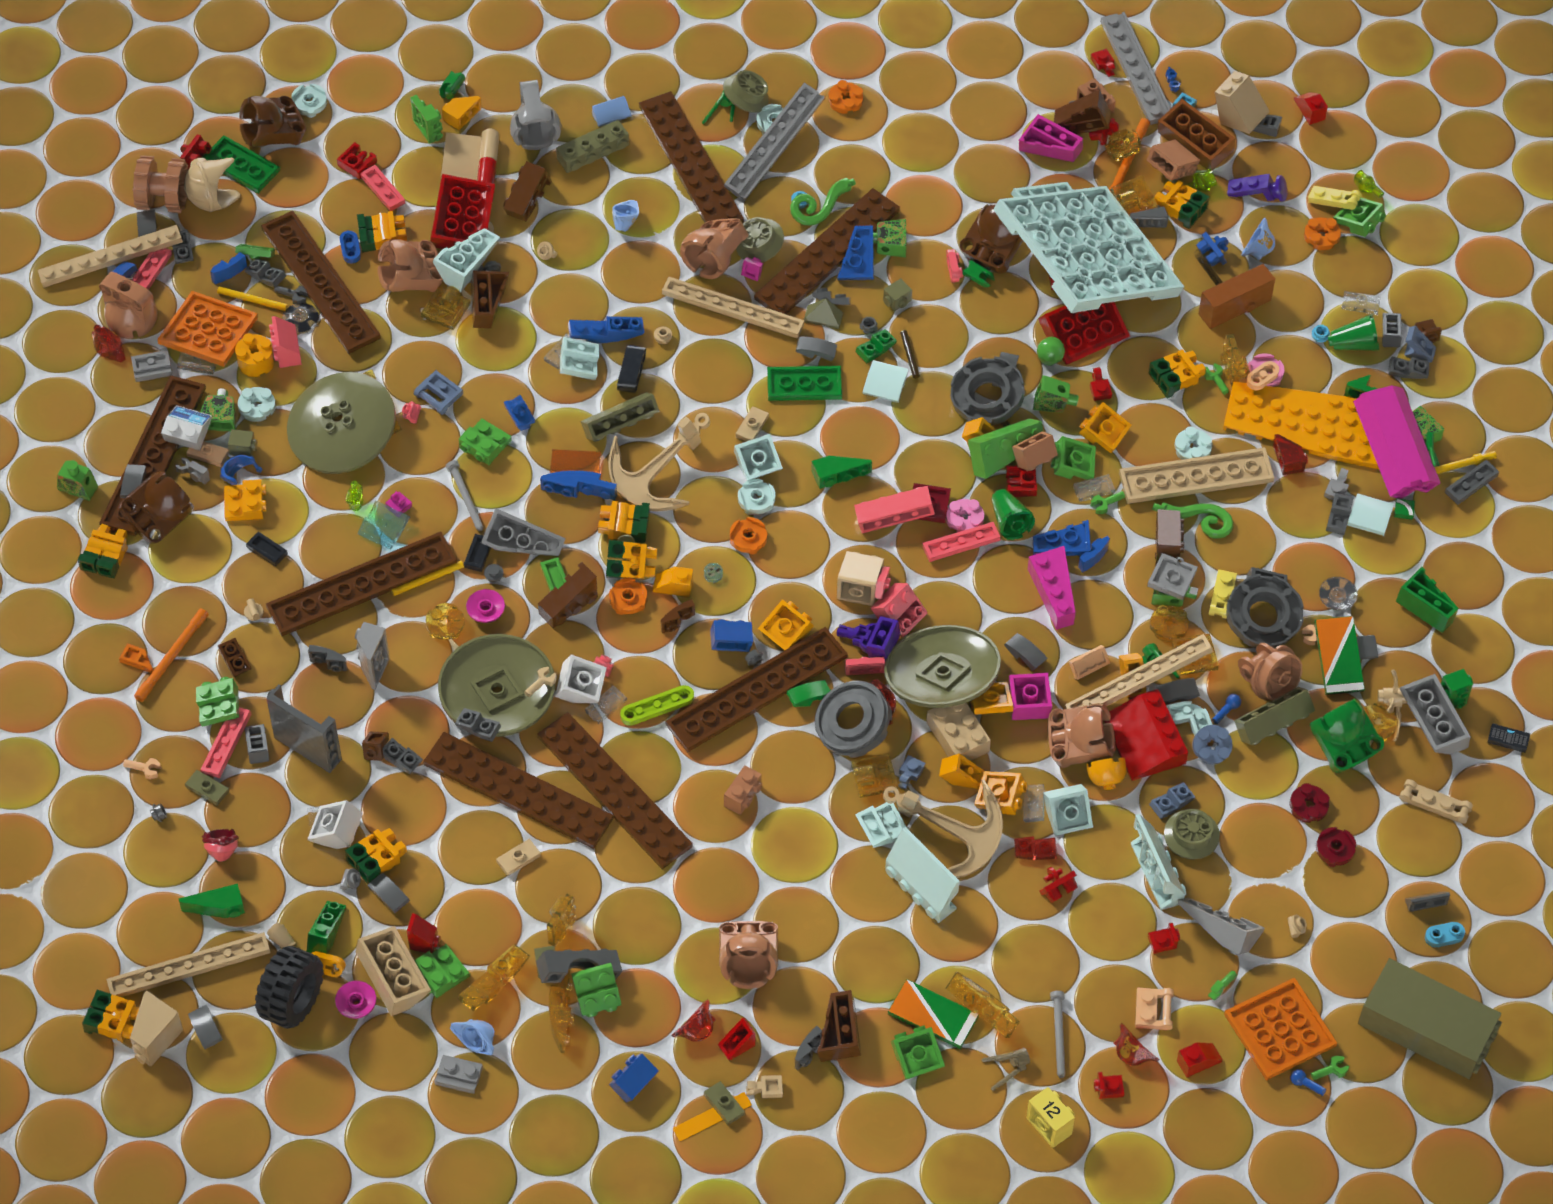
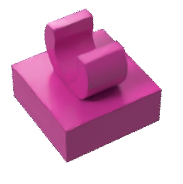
(752, 268)
(399, 502)

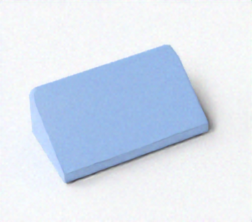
(611, 111)

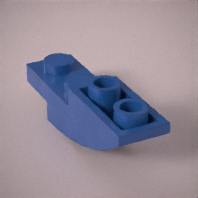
(607, 331)
(572, 482)

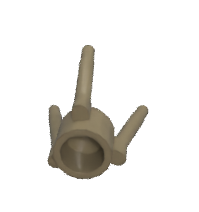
(1017, 1058)

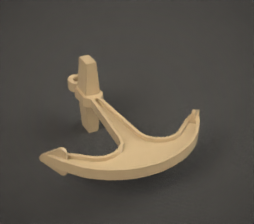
(635, 485)
(980, 839)

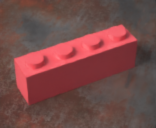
(894, 509)

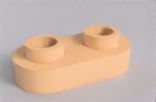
(1261, 376)

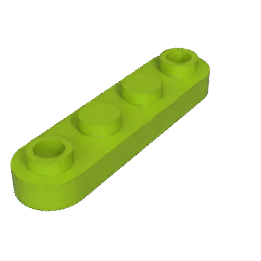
(657, 705)

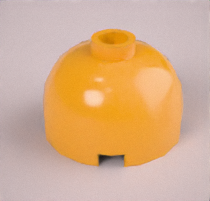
(1107, 772)

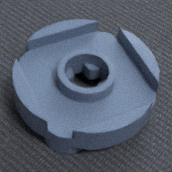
(1204, 752)

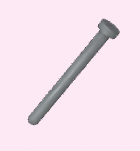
(453, 467)
(1057, 997)

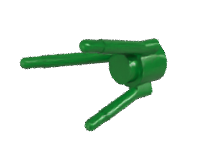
(723, 101)
(1151, 652)

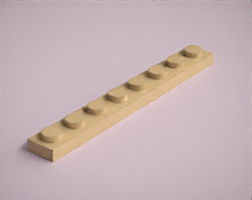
(110, 256)
(733, 307)
(1146, 674)
(188, 965)

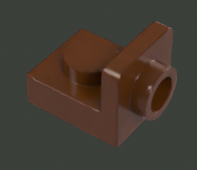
(1429, 329)
(374, 744)

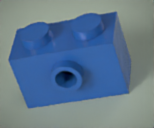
(731, 635)
(633, 1077)

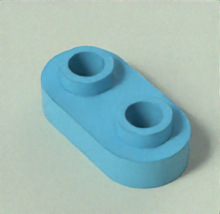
(1445, 933)

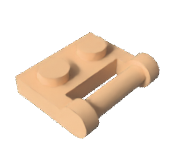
(1147, 1008)

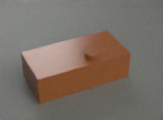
(1197, 134)
(1236, 296)

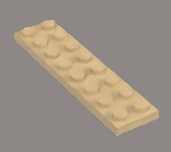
(1196, 475)

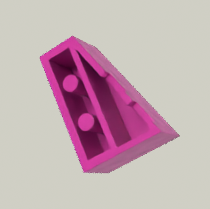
(1050, 140)

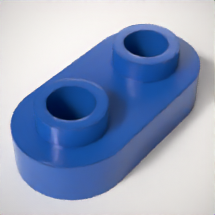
(350, 250)

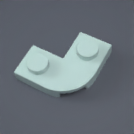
(1191, 713)

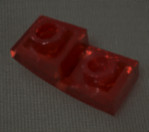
(1034, 849)

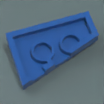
(1074, 539)

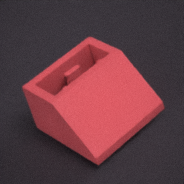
(284, 342)
(902, 605)

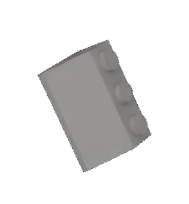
(372, 651)

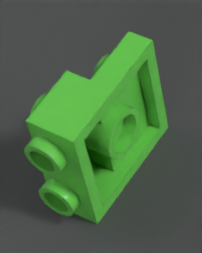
(426, 119)
(1363, 218)
(484, 441)
(1074, 459)
(217, 701)
(441, 970)
(596, 990)
(917, 1052)

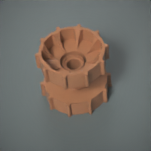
(150, 183)

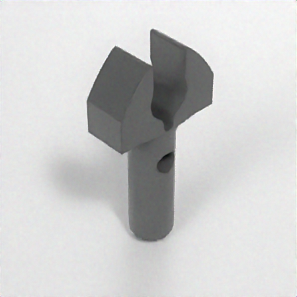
(293, 293)

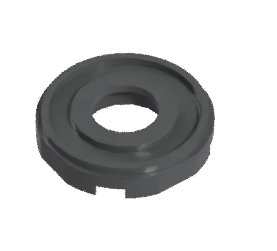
(984, 371)
(1270, 590)
(868, 733)

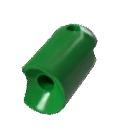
(451, 85)
(978, 274)

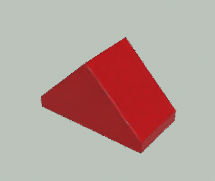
(738, 1040)

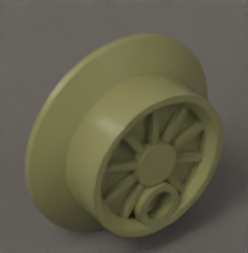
(747, 91)
(763, 240)
(1191, 834)

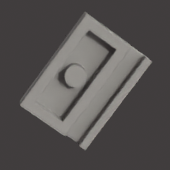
(151, 366)
(458, 1074)

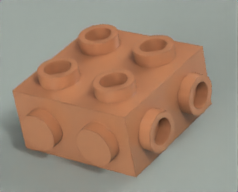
(1173, 160)

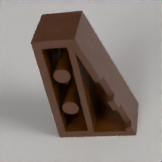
(1084, 114)

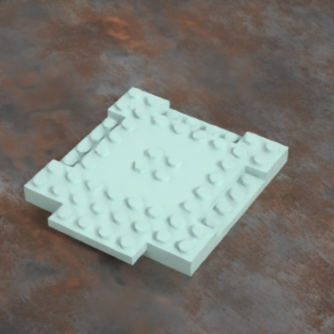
(1087, 245)

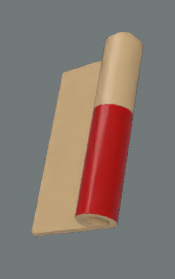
(471, 155)

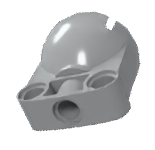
(534, 122)

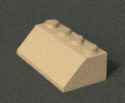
(392, 970)

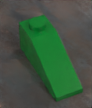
(220, 902)

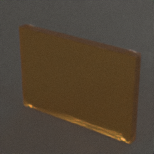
(575, 461)

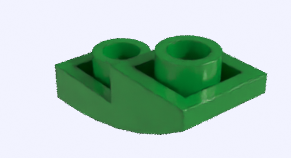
(878, 344)
(807, 693)

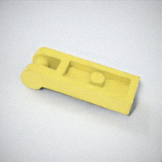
(1334, 197)
(1223, 588)

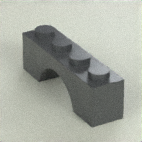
(555, 964)

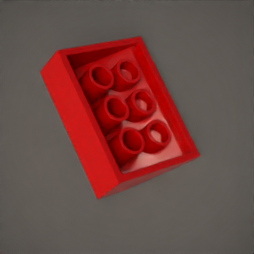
(460, 210)
(1084, 330)
(1147, 736)

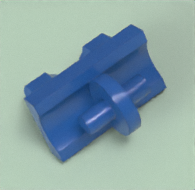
(1208, 244)
(519, 413)

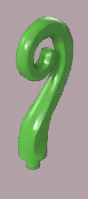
(837, 189)
(1196, 509)

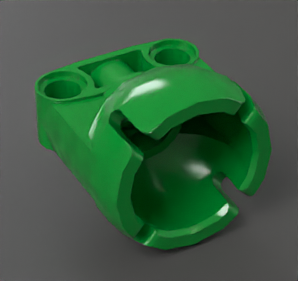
(1346, 735)

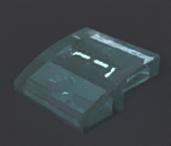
(383, 525)

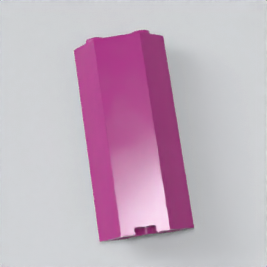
(1396, 441)

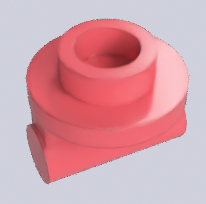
(411, 411)
(606, 662)

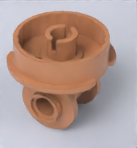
(1271, 671)

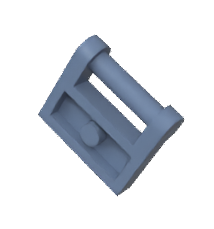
(441, 387)

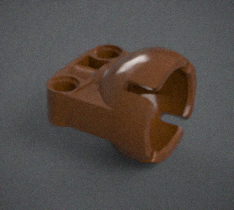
(271, 121)
(990, 241)
(157, 506)

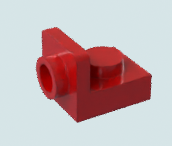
(1164, 939)
(1109, 1086)

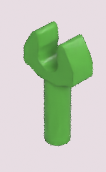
(1218, 370)
(1104, 502)
(1219, 986)
(1340, 1072)

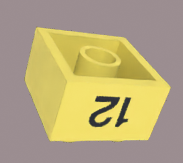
(1050, 1117)

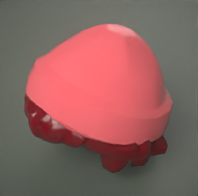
(220, 843)

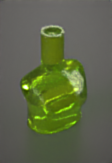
(1203, 181)
(1367, 184)
(354, 496)

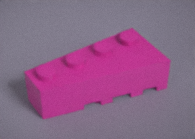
(1053, 584)

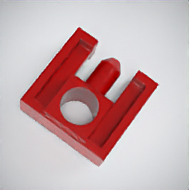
(354, 164)
(1026, 488)

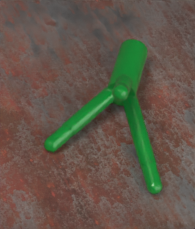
(1430, 447)

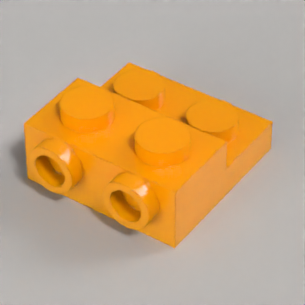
(1104, 427)
(245, 501)
(786, 625)
(994, 700)
(1006, 788)

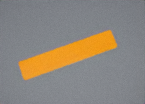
(705, 1119)

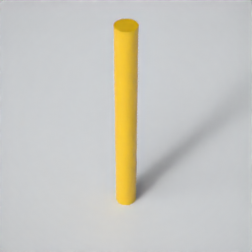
(251, 298)
(427, 578)

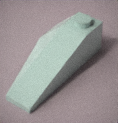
(460, 261)

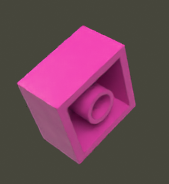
(1030, 696)

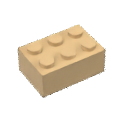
(958, 731)

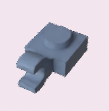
(910, 770)

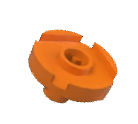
(848, 89)
(1326, 225)
(752, 544)
(631, 605)

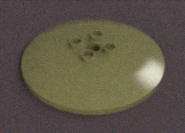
(353, 440)
(962, 652)
(490, 663)

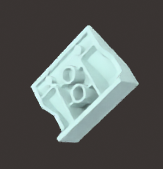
(1156, 865)
(922, 876)

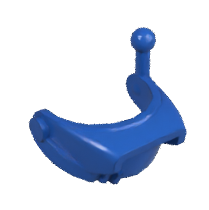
(234, 464)

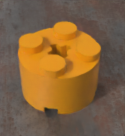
(254, 355)

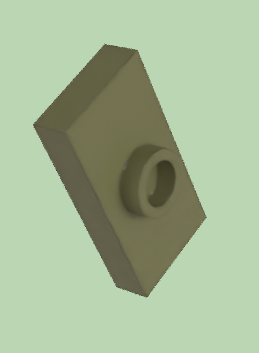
(207, 787)
(724, 1103)

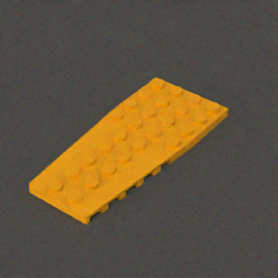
(1314, 420)

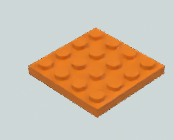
(207, 328)
(1280, 1028)

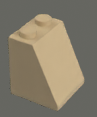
(1240, 103)
(859, 578)
(154, 1029)

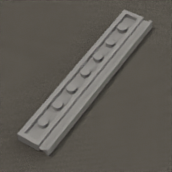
(1136, 66)
(774, 141)

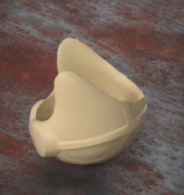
(202, 184)

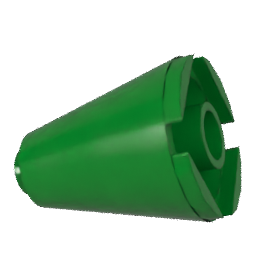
(1356, 336)
(1011, 515)

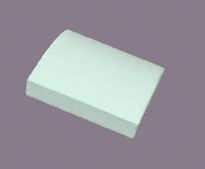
(579, 358)
(885, 381)
(1370, 514)
(881, 824)

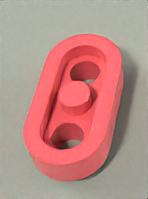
(952, 261)

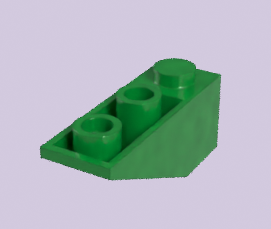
(838, 469)
(325, 928)

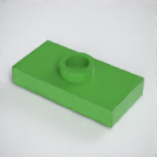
(255, 251)

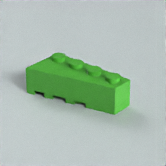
(995, 450)

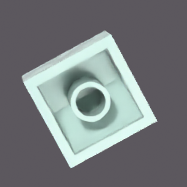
(757, 457)
(1068, 809)

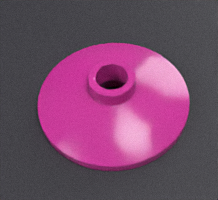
(485, 599)
(353, 992)

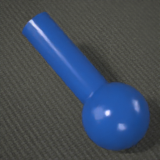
(1233, 701)
(1298, 1077)

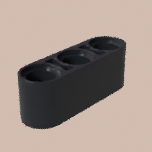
(631, 369)

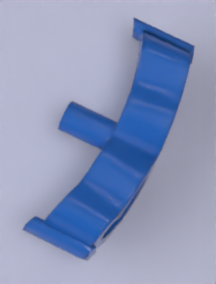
(1171, 76)

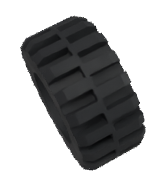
(289, 987)

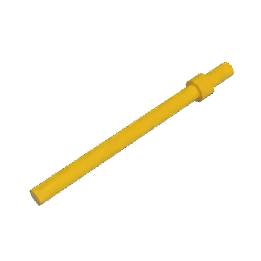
(1474, 460)

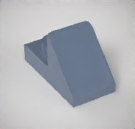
(1419, 345)

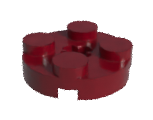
(1309, 793)
(1332, 856)

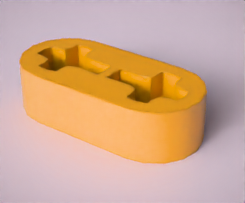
(328, 961)

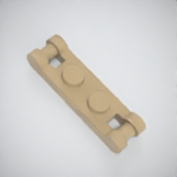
(1435, 802)

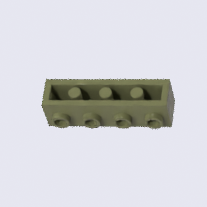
(592, 146)
(620, 416)
(1274, 716)

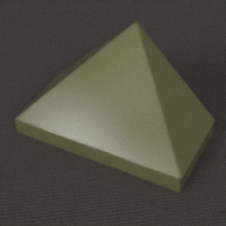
(823, 314)

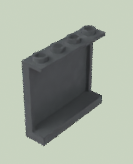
(303, 734)

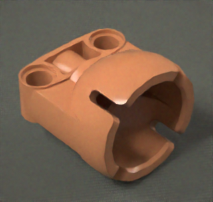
(712, 246)
(409, 266)
(127, 306)
(1081, 735)
(748, 952)

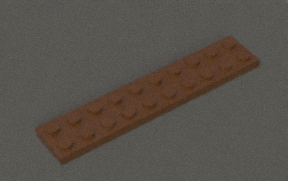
(689, 158)
(823, 254)
(321, 282)
(152, 448)
(360, 584)
(756, 689)
(518, 790)
(615, 790)

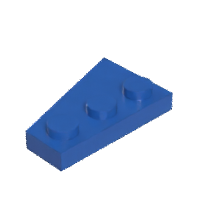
(859, 258)

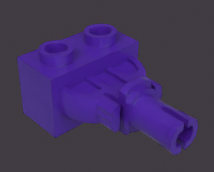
(875, 638)

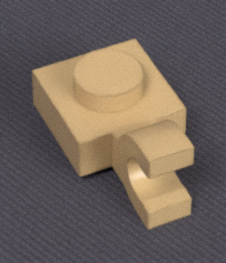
(768, 1087)

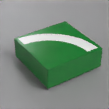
(1404, 509)

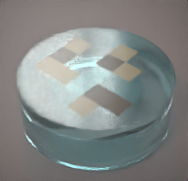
(713, 572)

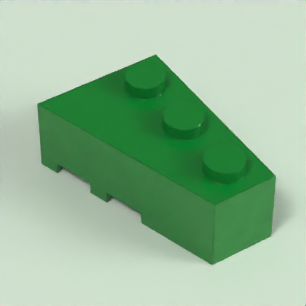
(1427, 602)

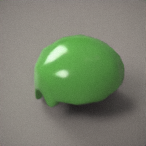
(1050, 351)

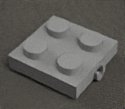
(1172, 576)

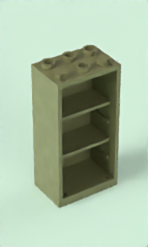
(1430, 1019)

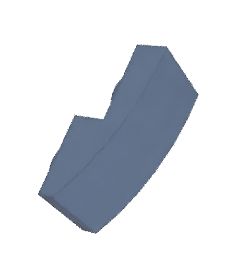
(1172, 801)

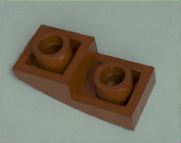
(671, 620)
(234, 657)

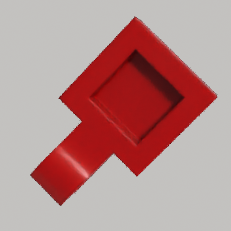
(1103, 60)
(1100, 388)

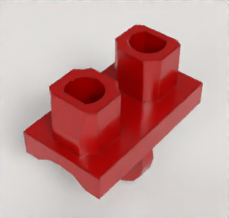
(1102, 135)
(195, 149)
(1066, 881)

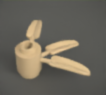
(1393, 698)

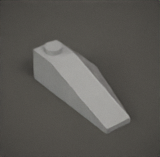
(516, 535)
(1231, 933)

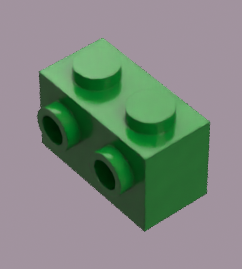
(1457, 687)

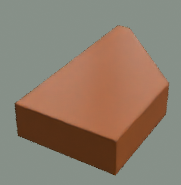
(136, 657)

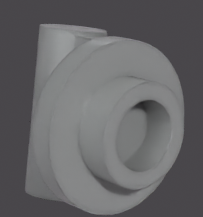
(350, 879)

